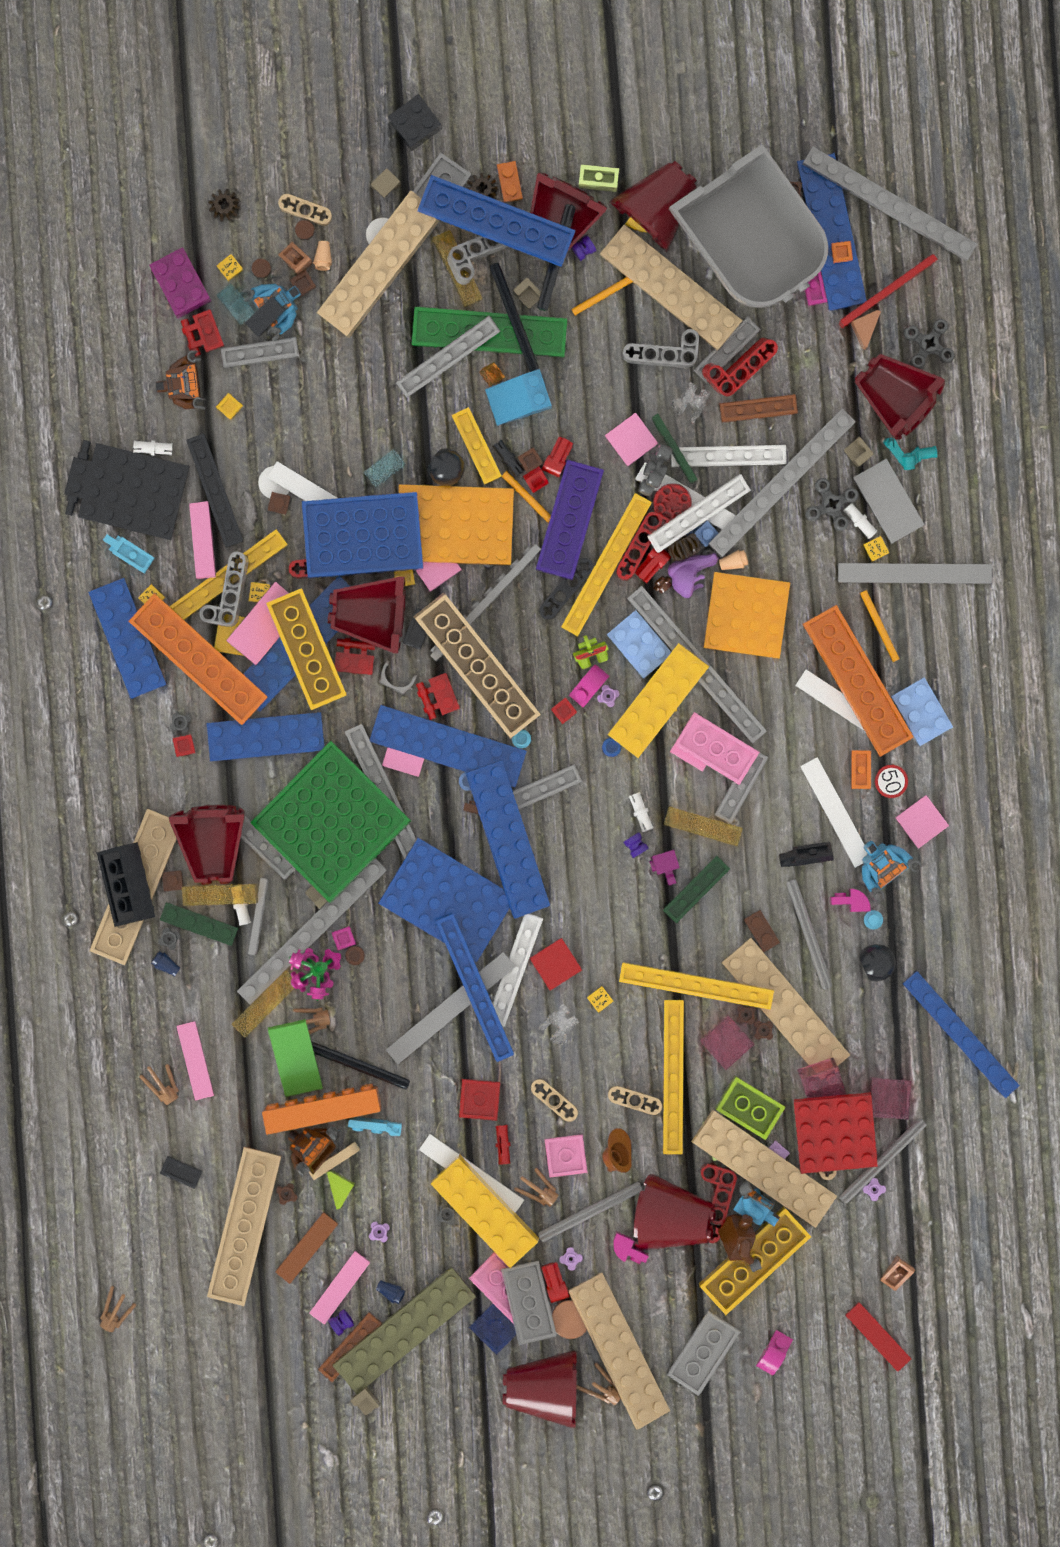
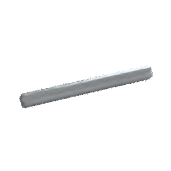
(809, 934)
(883, 1160)
(590, 1211)

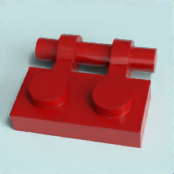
(207, 330)
(354, 663)
(443, 693)

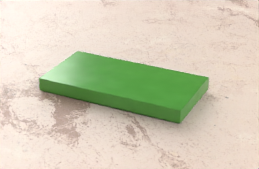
(295, 1058)

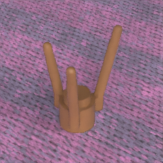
(321, 1018)
(167, 1093)
(547, 1196)
(110, 1320)
(609, 1395)

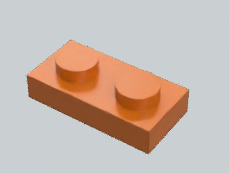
(509, 182)
(860, 769)

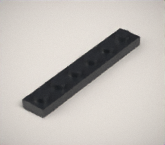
(215, 490)

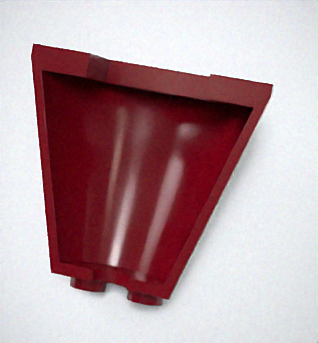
(552, 196)
(651, 198)
(899, 393)
(371, 612)
(209, 840)
(671, 1216)
(544, 1388)

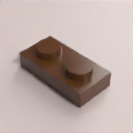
(761, 931)

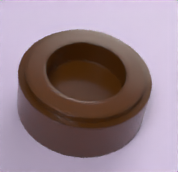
(304, 230)
(261, 268)
(355, 955)

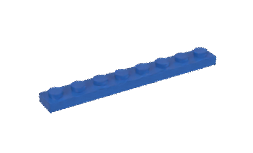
(474, 987)
(960, 1034)

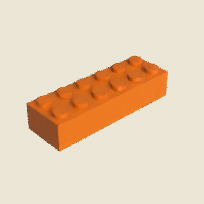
(322, 1109)

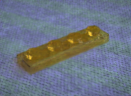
(469, 292)
(703, 826)
(220, 894)
(263, 1004)

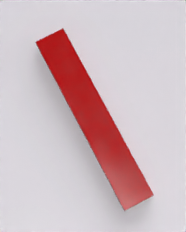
(887, 291)

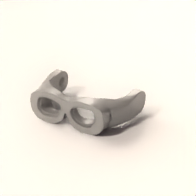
(402, 690)

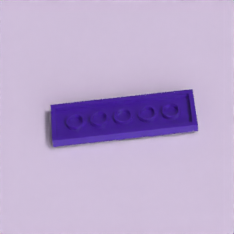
(569, 519)

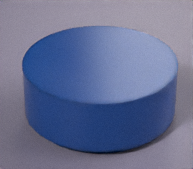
(611, 747)

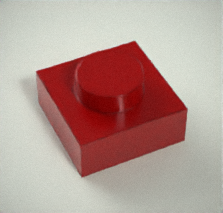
(535, 479)
(564, 710)
(184, 745)

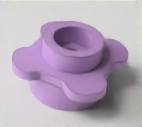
(609, 701)
(874, 1194)
(383, 1235)
(571, 1253)

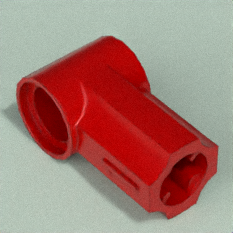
(556, 460)
(652, 564)
(556, 1286)

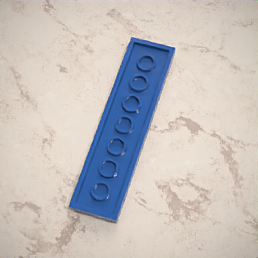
(827, 204)
(496, 220)
(275, 668)
(443, 743)
(507, 839)

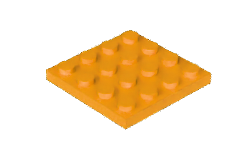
(746, 615)

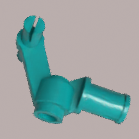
(909, 459)

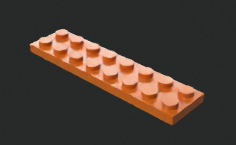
(198, 659)
(858, 680)

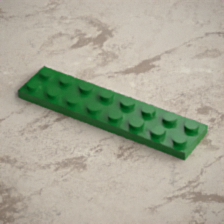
(442, 326)

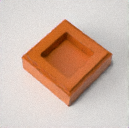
(841, 252)

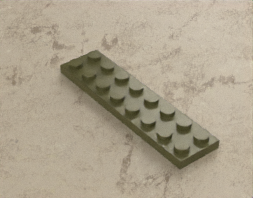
(404, 1330)

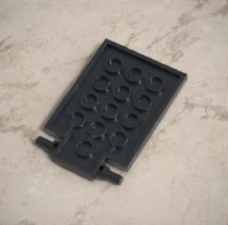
(126, 490)

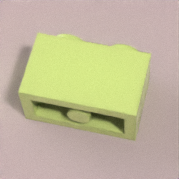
(598, 178)

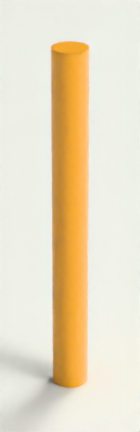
(600, 296)
(534, 504)
(879, 625)

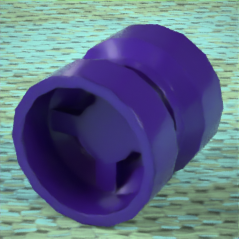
(580, 251)
(636, 845)
(341, 1322)

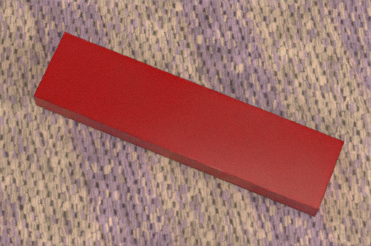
(878, 1336)

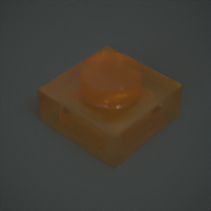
(492, 374)

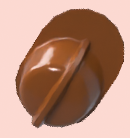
(618, 1152)

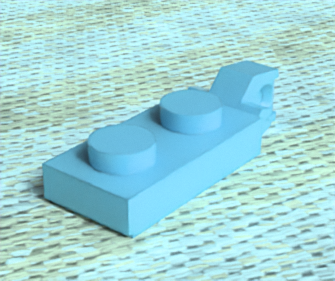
(129, 553)
(375, 1125)

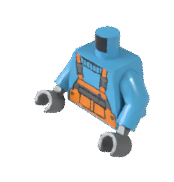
(286, 298)
(884, 865)
(755, 1205)

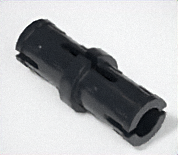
(508, 458)

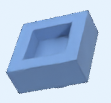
(705, 533)

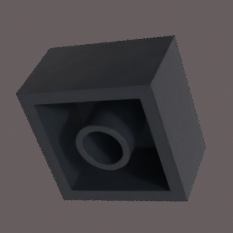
(415, 122)

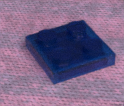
(494, 1328)

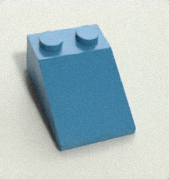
(518, 397)

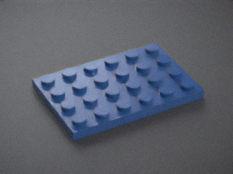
(362, 535)
(435, 886)

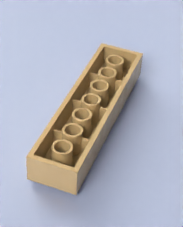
(378, 266)
(476, 665)

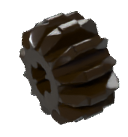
(483, 182)
(216, 207)
(684, 547)

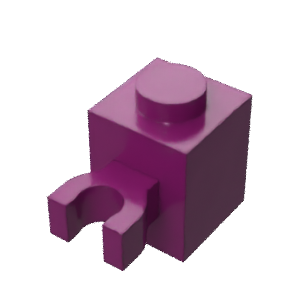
(665, 864)

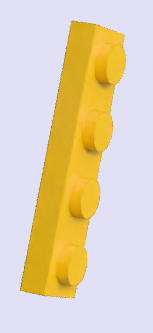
(476, 446)

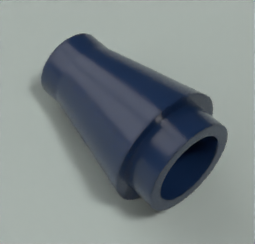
(165, 963)
(391, 1291)

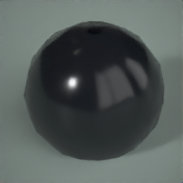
(446, 467)
(877, 962)

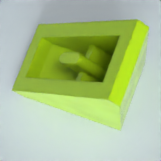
(340, 1187)

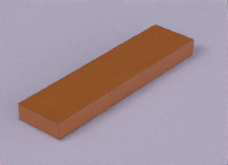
(758, 408)
(306, 1247)
(362, 1329)

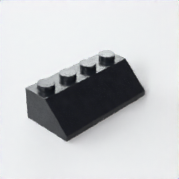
(126, 884)

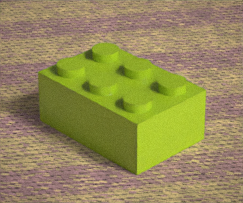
(750, 1107)

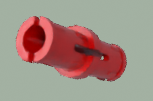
(503, 1144)

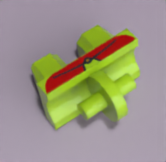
(583, 655)

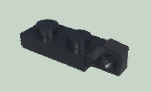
(807, 855)

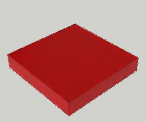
(555, 964)
(479, 1099)

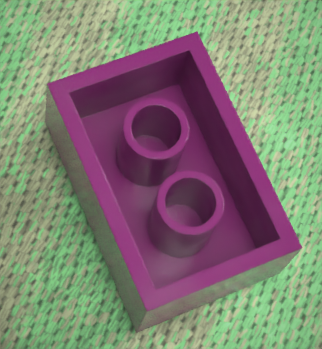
(180, 283)

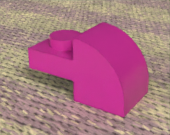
(589, 685)
(857, 900)
(623, 1248)
(774, 1353)

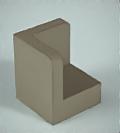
(385, 183)
(527, 293)
(858, 452)
(316, 897)
(365, 1401)

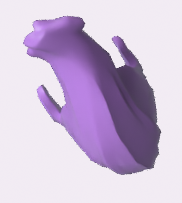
(684, 573)

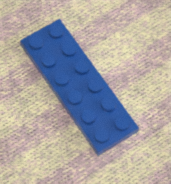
(129, 646)
(265, 736)

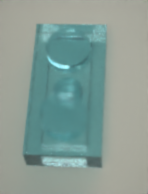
(384, 468)

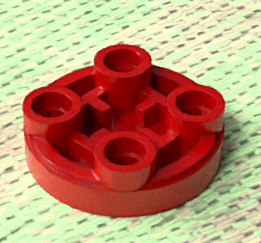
(672, 500)

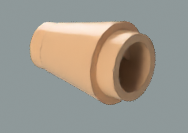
(323, 256)
(734, 560)

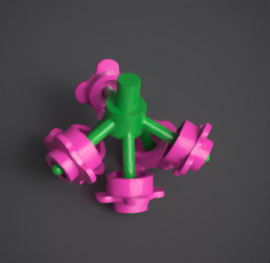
(317, 969)

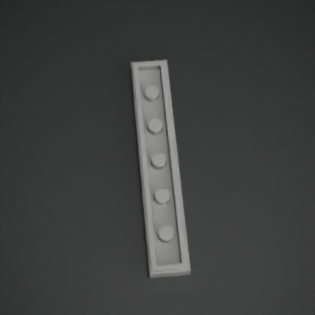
(448, 356)

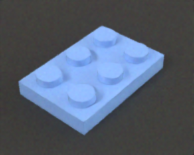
(639, 644)
(921, 711)

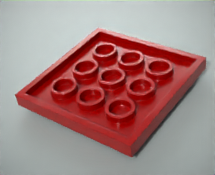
(835, 1133)

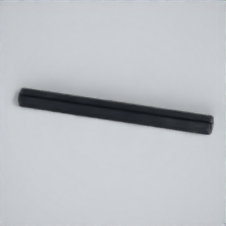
(552, 270)
(514, 317)
(360, 1066)

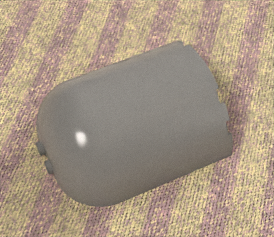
(754, 231)

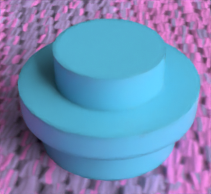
(521, 739)
(873, 919)

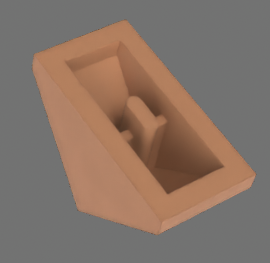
(295, 258)
(864, 327)
(897, 1273)

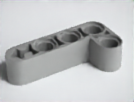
(468, 256)
(659, 351)
(238, 589)

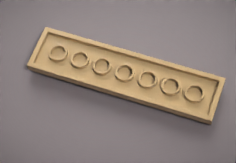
(670, 287)
(156, 845)
(788, 1009)
(764, 1168)
(244, 1226)
(619, 1350)

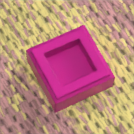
(343, 938)

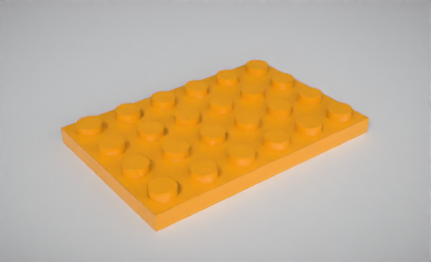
(464, 524)

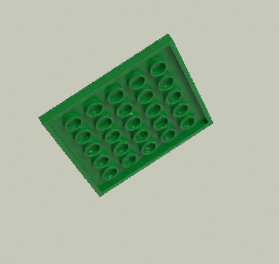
(330, 822)

